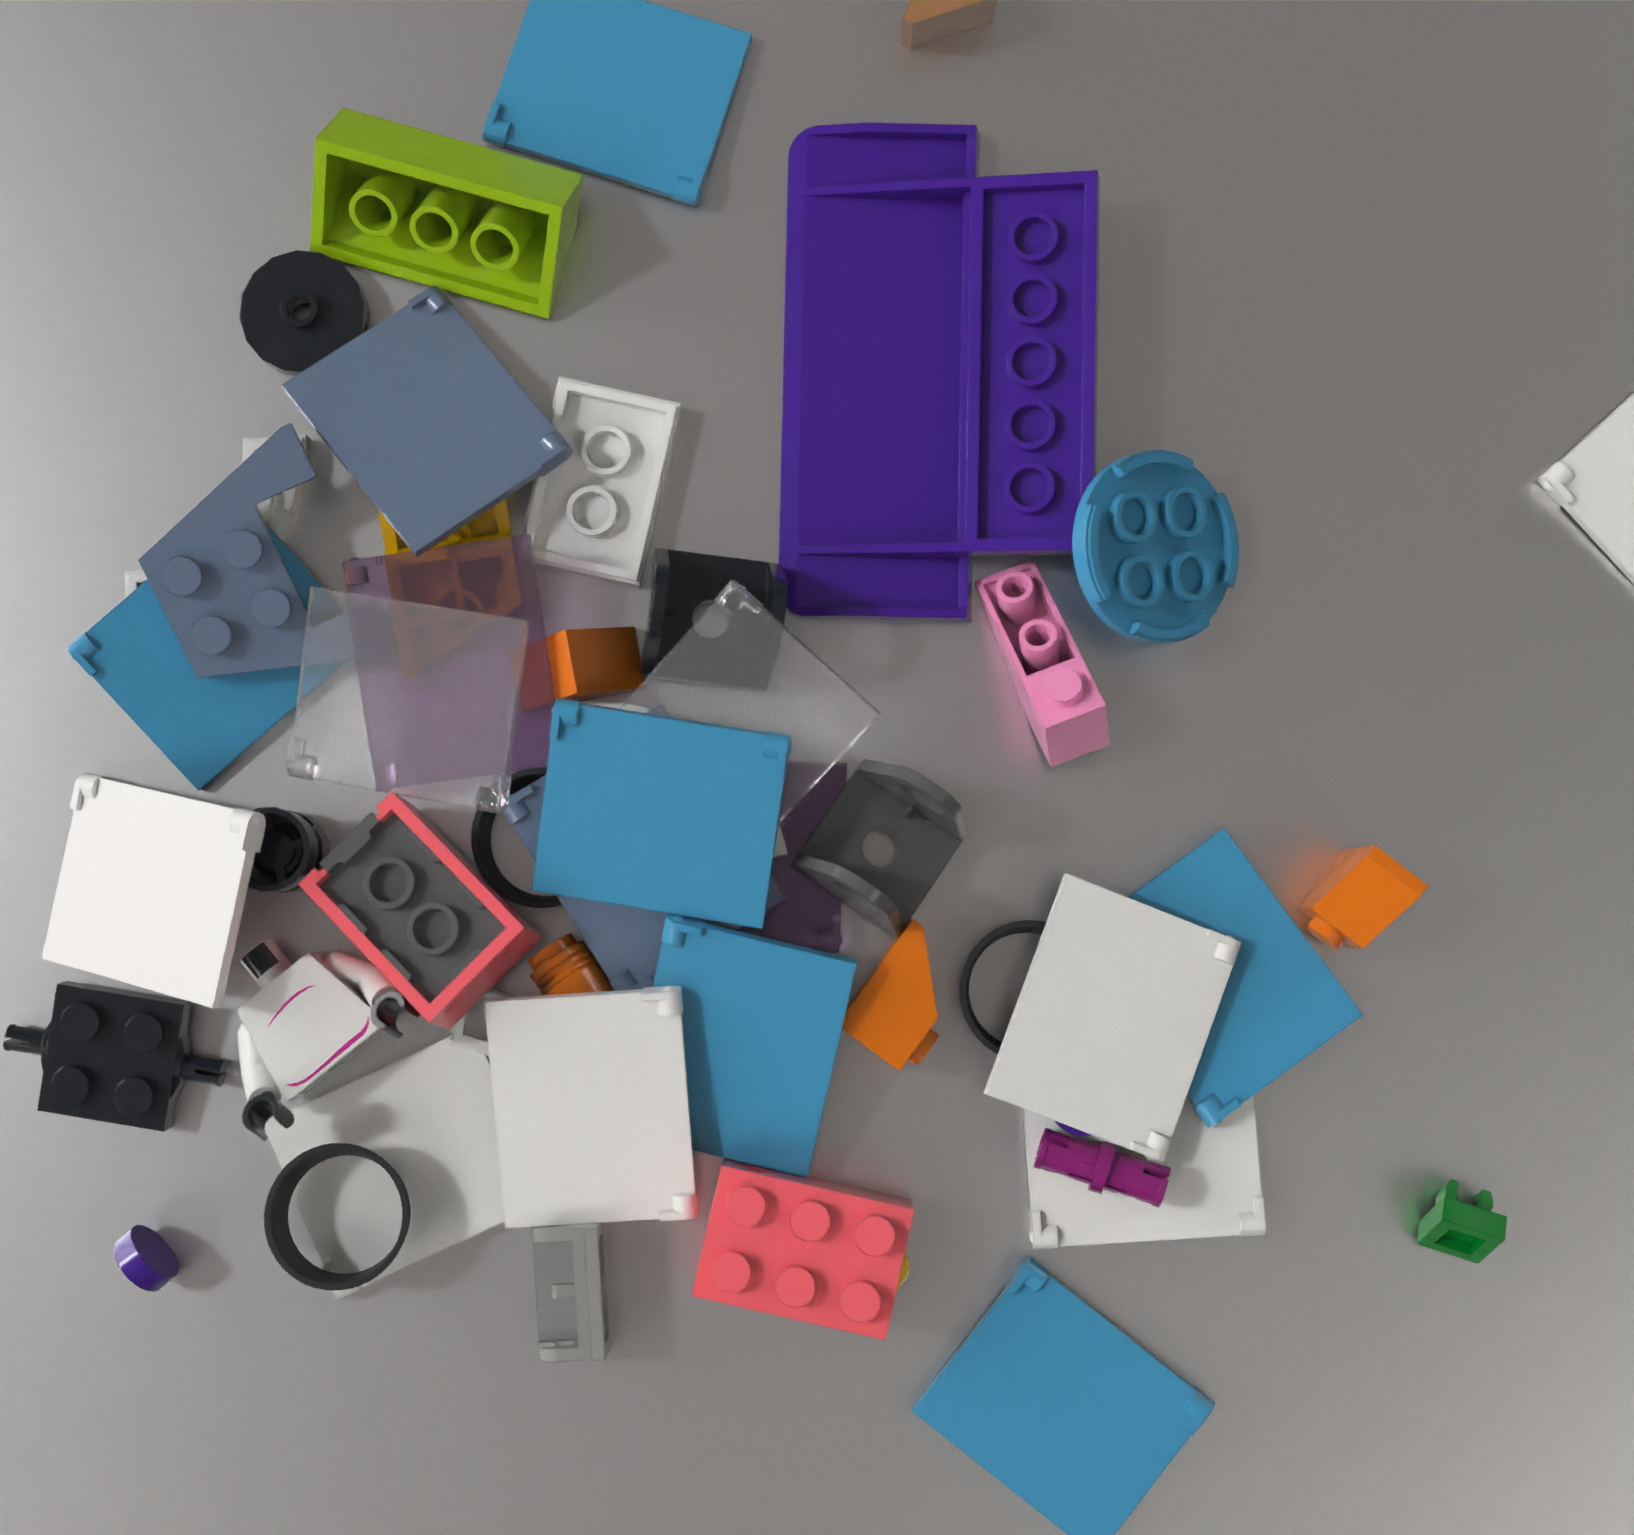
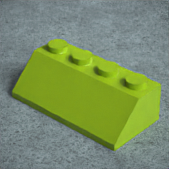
(443, 211)

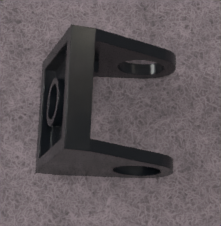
(689, 579)

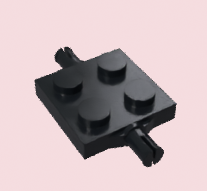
(114, 1056)

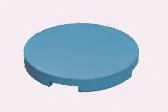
(1154, 547)

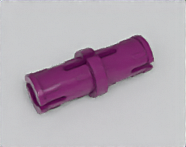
(1102, 1167)

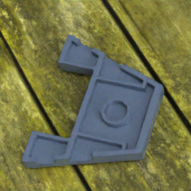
(225, 575)

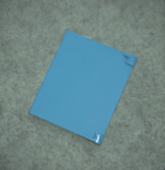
(619, 92)
(191, 719)
(660, 813)
(1279, 992)
(756, 1039)
(1062, 1405)

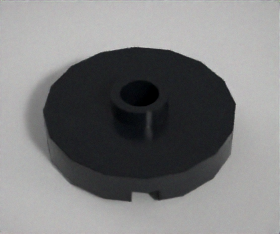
(297, 278)

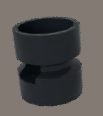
(289, 851)

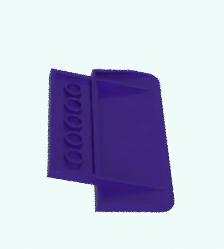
(930, 368)

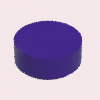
(145, 1258)

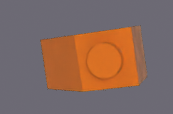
(1359, 897)
(897, 1002)

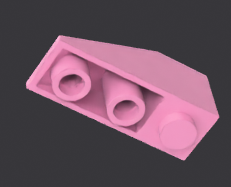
(1044, 664)

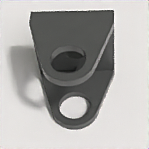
(914, 813)

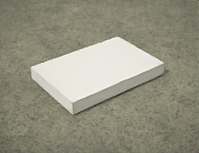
(604, 500)

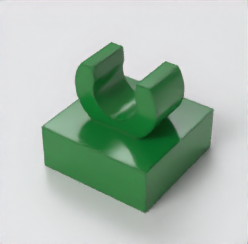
(1462, 1228)

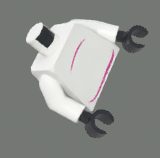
(307, 1025)

